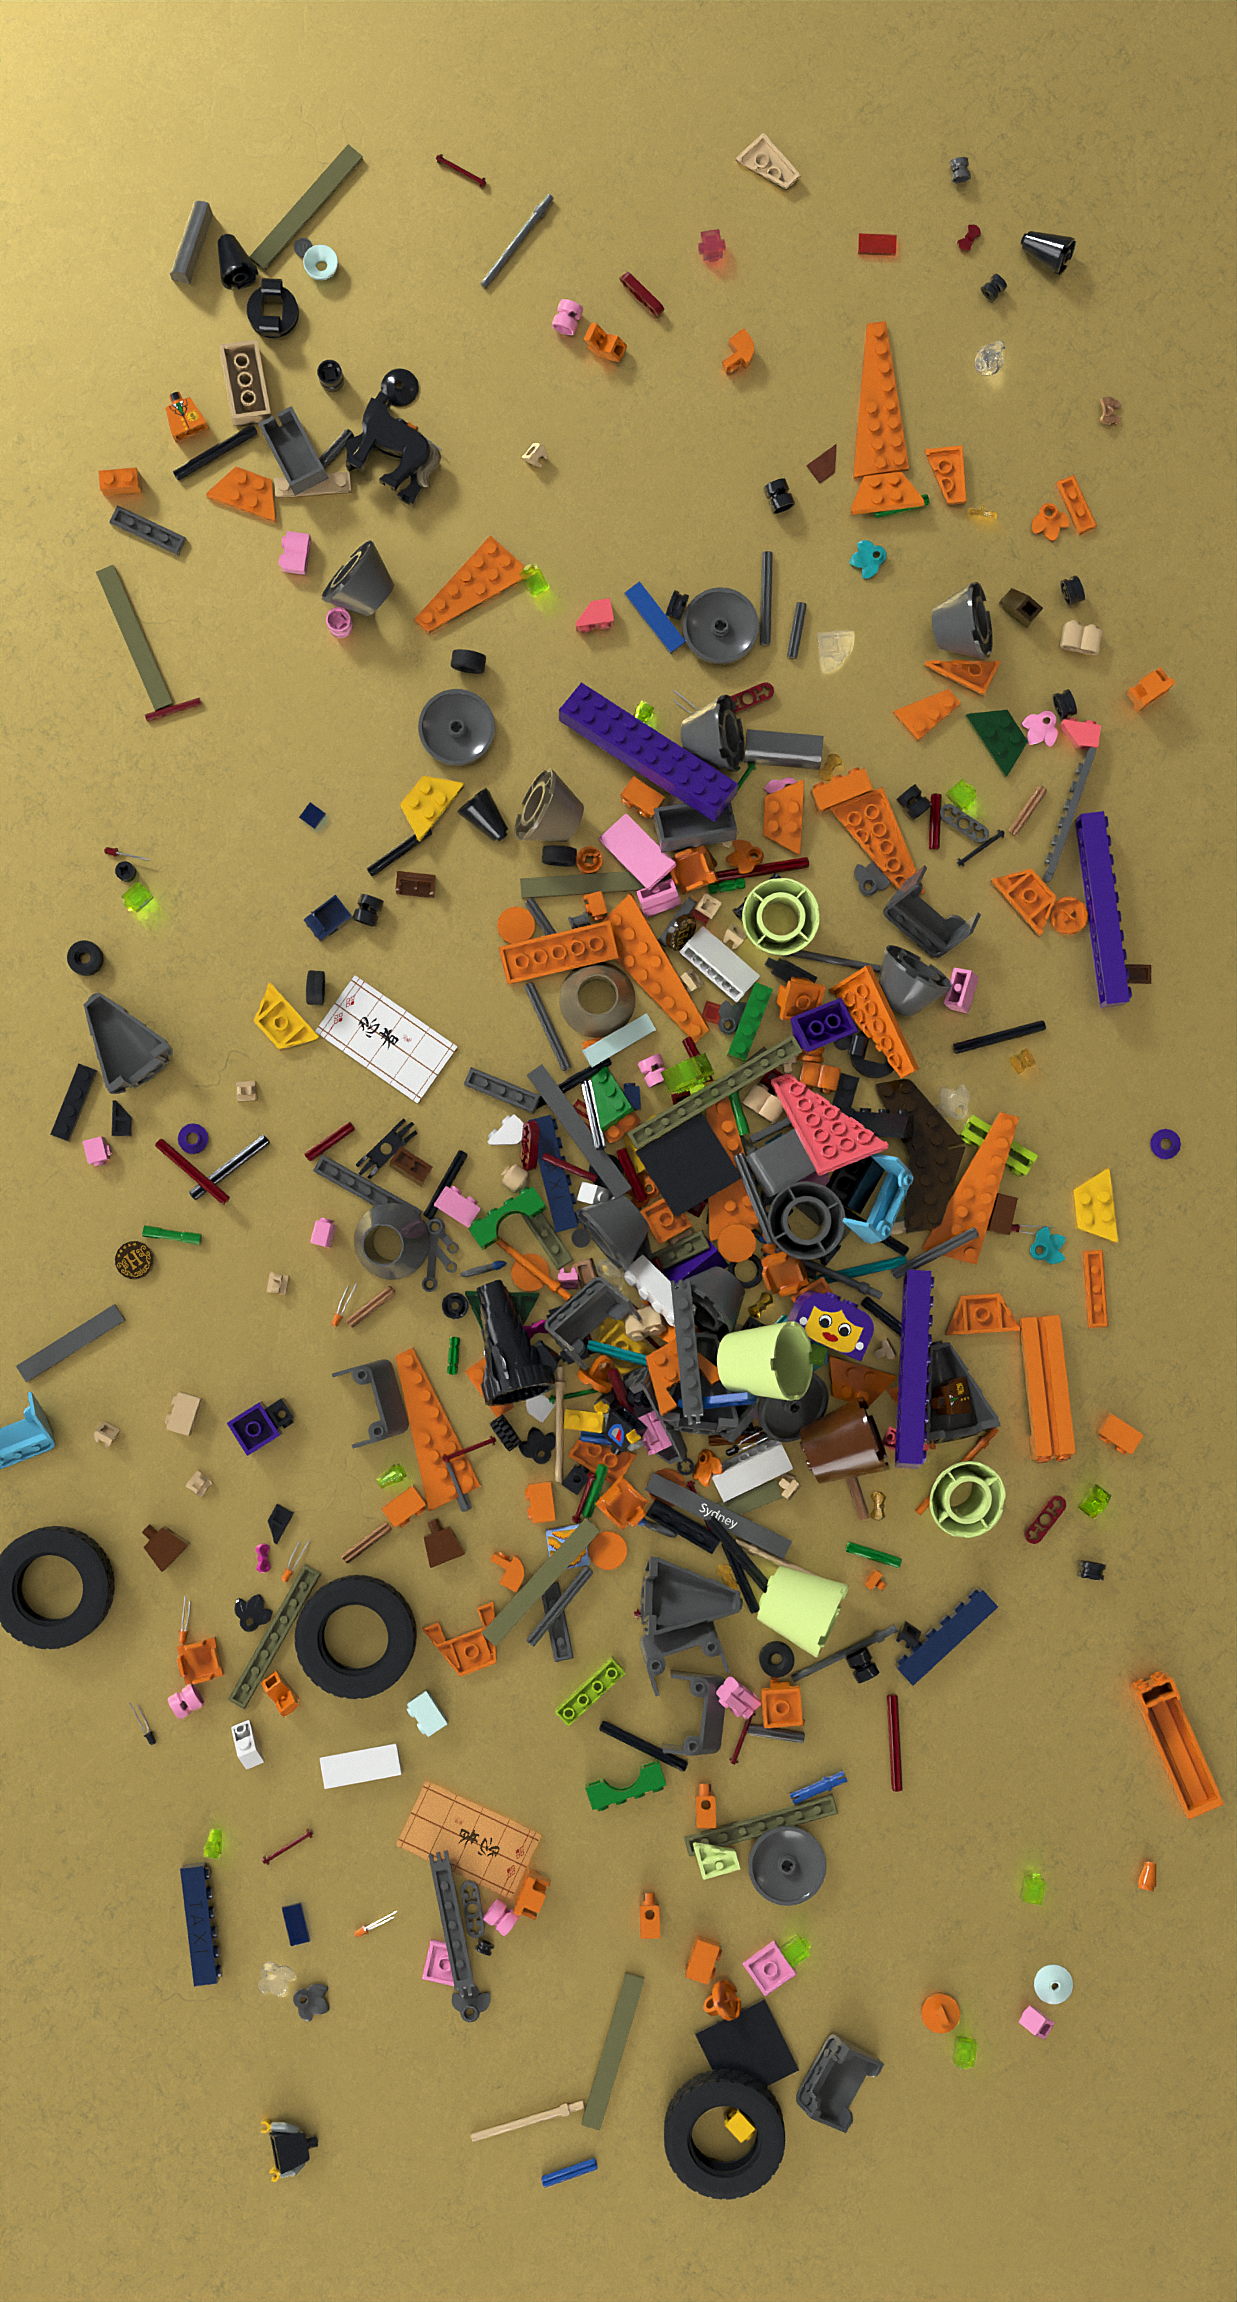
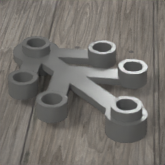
(435, 1250)

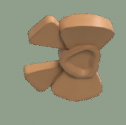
(1109, 405)

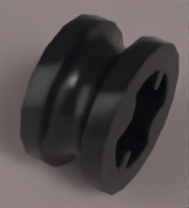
(679, 1467)
(484, 1947)

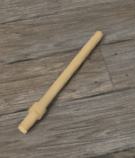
(559, 1386)
(754, 1549)
(563, 2110)

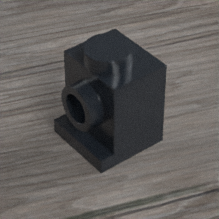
(274, 1409)

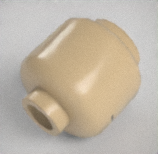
(515, 1178)

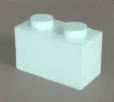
(427, 1713)

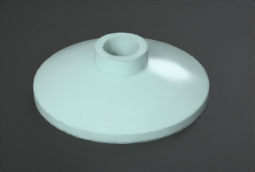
(1046, 1977)

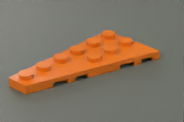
(478, 580)
(877, 832)
(875, 1018)

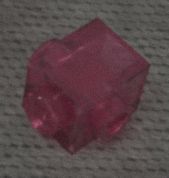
(711, 245)

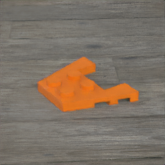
(664, 1373)
(470, 1650)

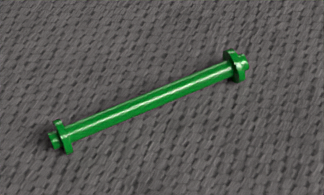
(751, 767)
(575, 1394)

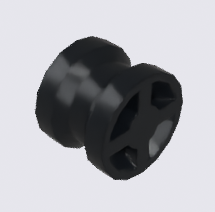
(128, 874)

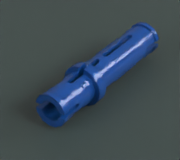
(818, 1787)

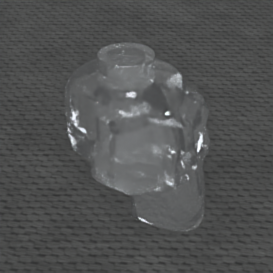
(990, 358)

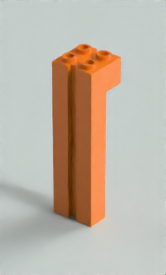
(1047, 1389)
(1176, 1744)

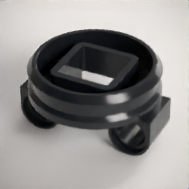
(272, 292)
(857, 1053)

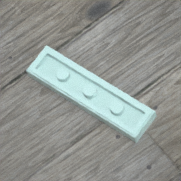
(618, 1040)

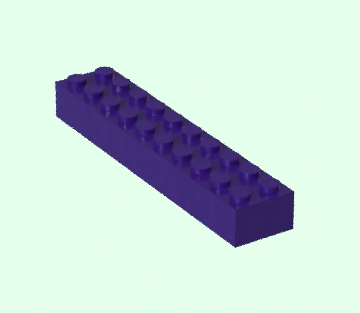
(648, 752)
(1102, 909)
(913, 1369)

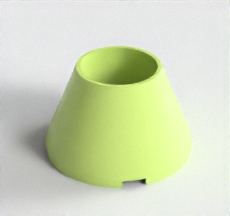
(784, 892)
(979, 1511)

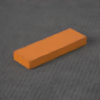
(1076, 504)

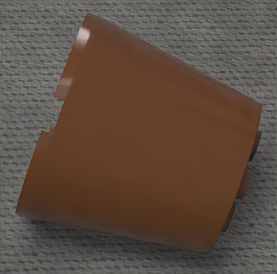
(844, 1444)

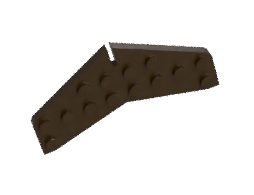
(930, 1161)

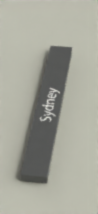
(730, 1520)

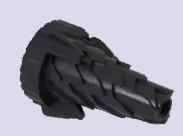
(513, 1366)

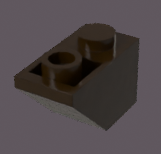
(1021, 606)

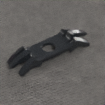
(394, 1140)

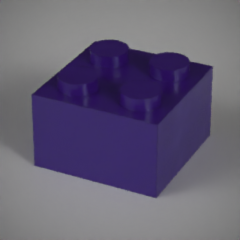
(254, 1428)

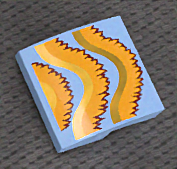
(557, 1536)

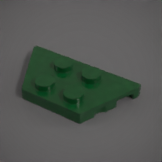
(999, 736)
(522, 1301)

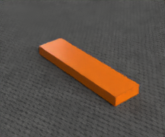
(1095, 1289)

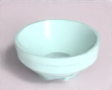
(317, 254)

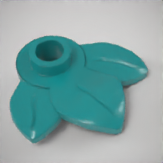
(865, 558)
(1050, 1245)

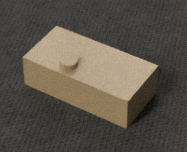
(244, 382)

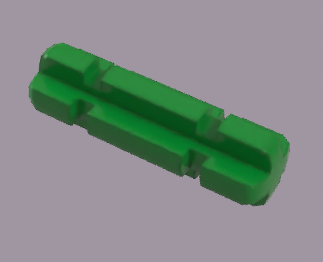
(725, 886)
(453, 1355)

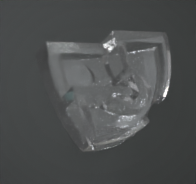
(834, 648)

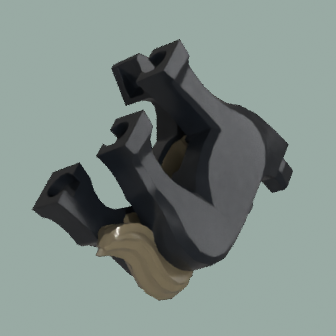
(397, 441)

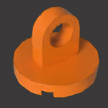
(597, 1377)
(724, 2000)
(940, 2013)

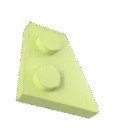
(715, 1860)

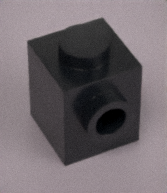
(576, 1479)

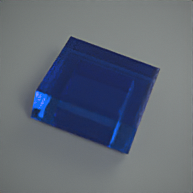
(312, 815)

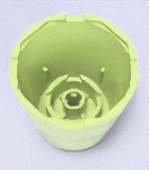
(767, 1361)
(801, 1607)

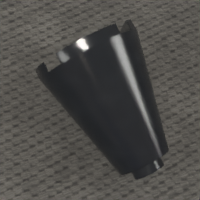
(1049, 249)
(235, 264)
(485, 815)

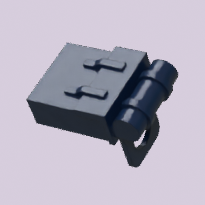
(327, 918)

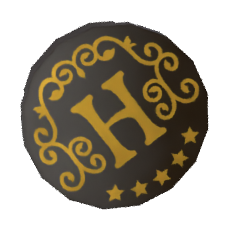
(681, 932)
(134, 1260)

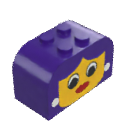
(833, 1323)

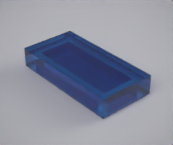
(296, 1924)

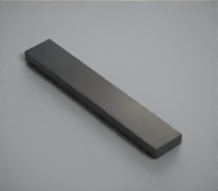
(357, 1184)
(70, 1343)

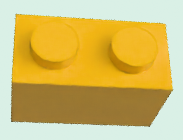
(583, 1420)
(739, 2124)

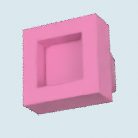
(568, 1280)

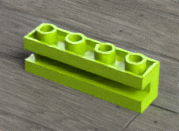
(1019, 1157)
(590, 1691)

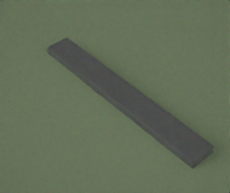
(578, 1131)

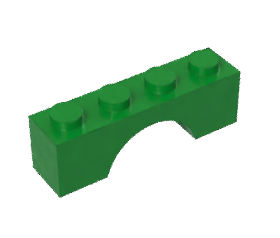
(750, 1022)
(486, 1230)
(603, 1794)

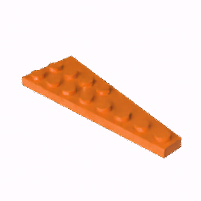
(879, 429)
(651, 968)
(976, 1192)
(731, 1203)
(432, 1436)

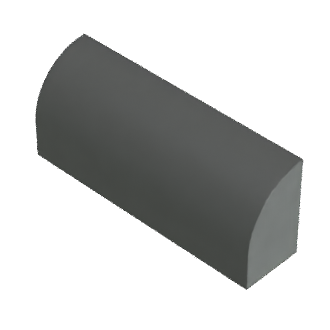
(191, 242)
(783, 749)

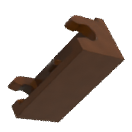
(415, 884)
(410, 1166)
(1002, 1214)

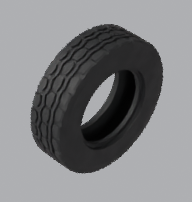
(96, 1577)
(344, 1680)
(724, 2178)

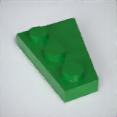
(610, 1099)

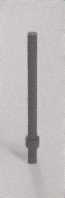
(539, 212)
(833, 960)
(863, 1287)
(877, 1637)

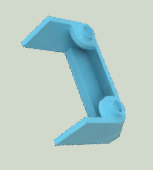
(887, 1202)
(26, 1437)

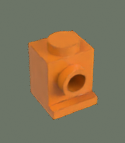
(595, 906)

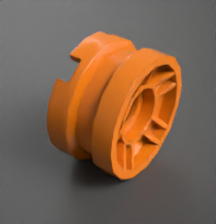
(588, 868)
(813, 1056)

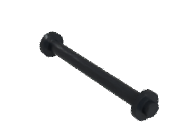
(961, 861)

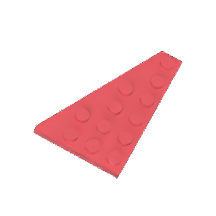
(824, 1131)

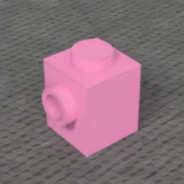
(97, 1151)
(1036, 2022)

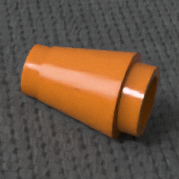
(1147, 1878)

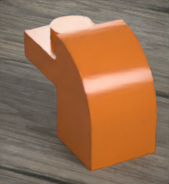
(603, 344)
(743, 350)
(514, 1570)
(281, 1693)

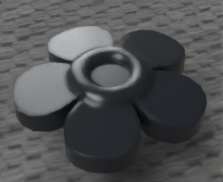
(752, 1429)

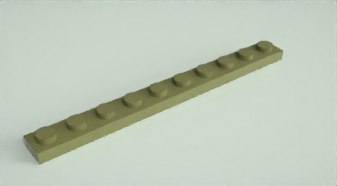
(714, 1092)

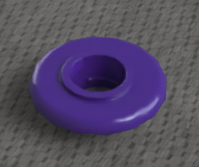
(202, 1138)
(1156, 1144)

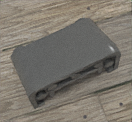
(779, 1163)
(835, 2081)

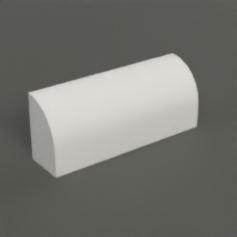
(719, 964)
(751, 1469)
(361, 1766)

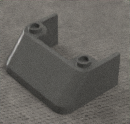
(922, 922)
(585, 1313)
(387, 1397)
(657, 1646)
(712, 1716)

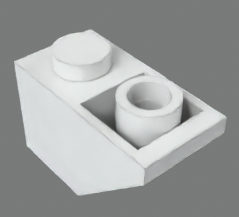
(509, 1133)
(594, 1194)
(247, 1745)

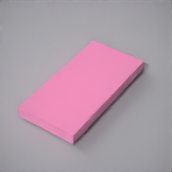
(637, 852)

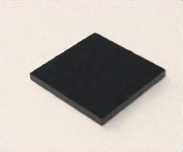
(688, 1164)
(749, 2045)

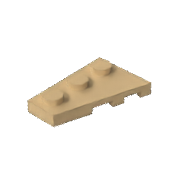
(769, 162)

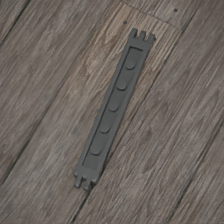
(1070, 806)
(687, 1351)
(452, 1923)

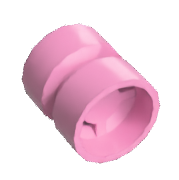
(568, 314)
(339, 622)
(655, 1077)
(192, 1698)
(500, 1917)

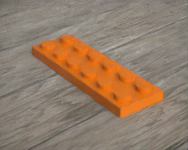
(559, 952)

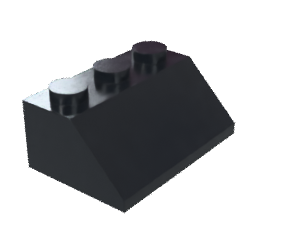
(886, 1123)
(856, 1183)

